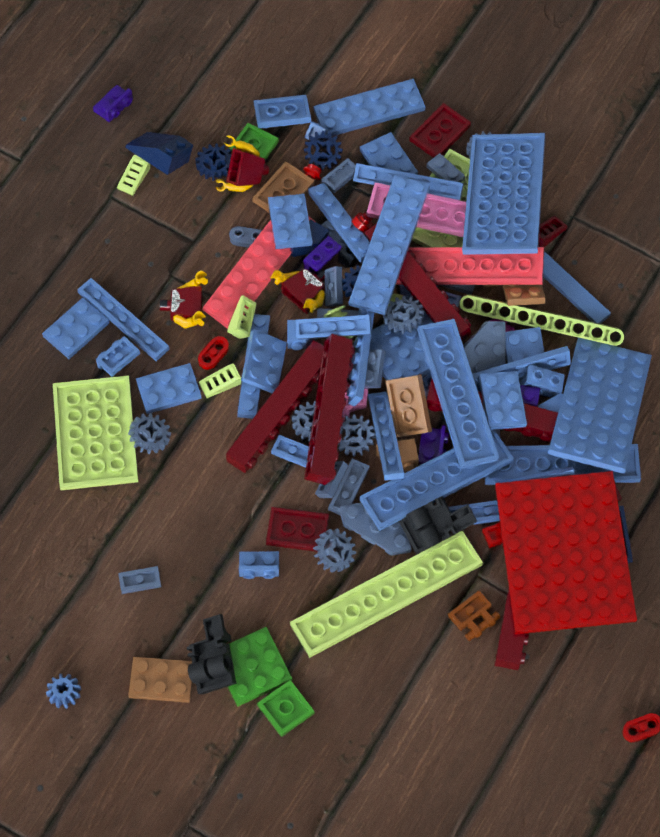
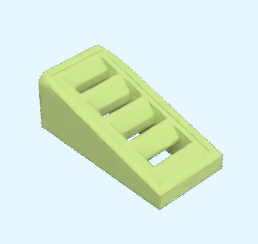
(138, 165)
(239, 329)
(224, 372)

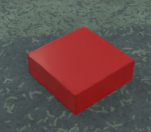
(493, 535)

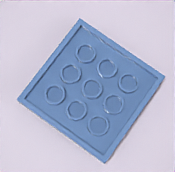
(403, 351)

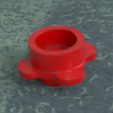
(312, 171)

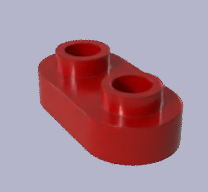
(362, 222)
(213, 354)
(641, 727)

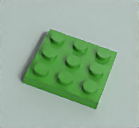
(256, 667)

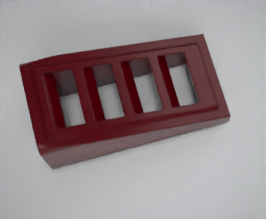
(549, 236)

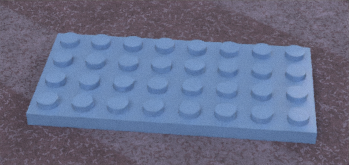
(504, 194)
(600, 405)

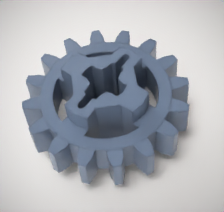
(403, 314)
(306, 416)
(359, 430)
(144, 438)
(332, 559)

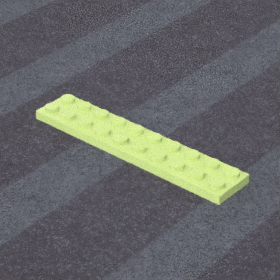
(385, 594)

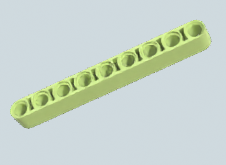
(551, 318)

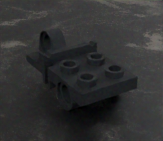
(433, 524)
(212, 658)

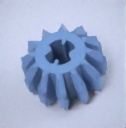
(59, 685)

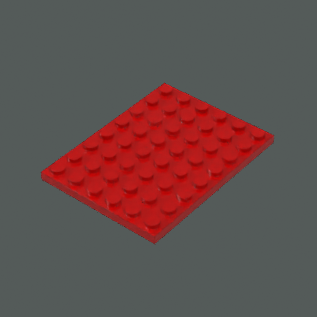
(565, 553)

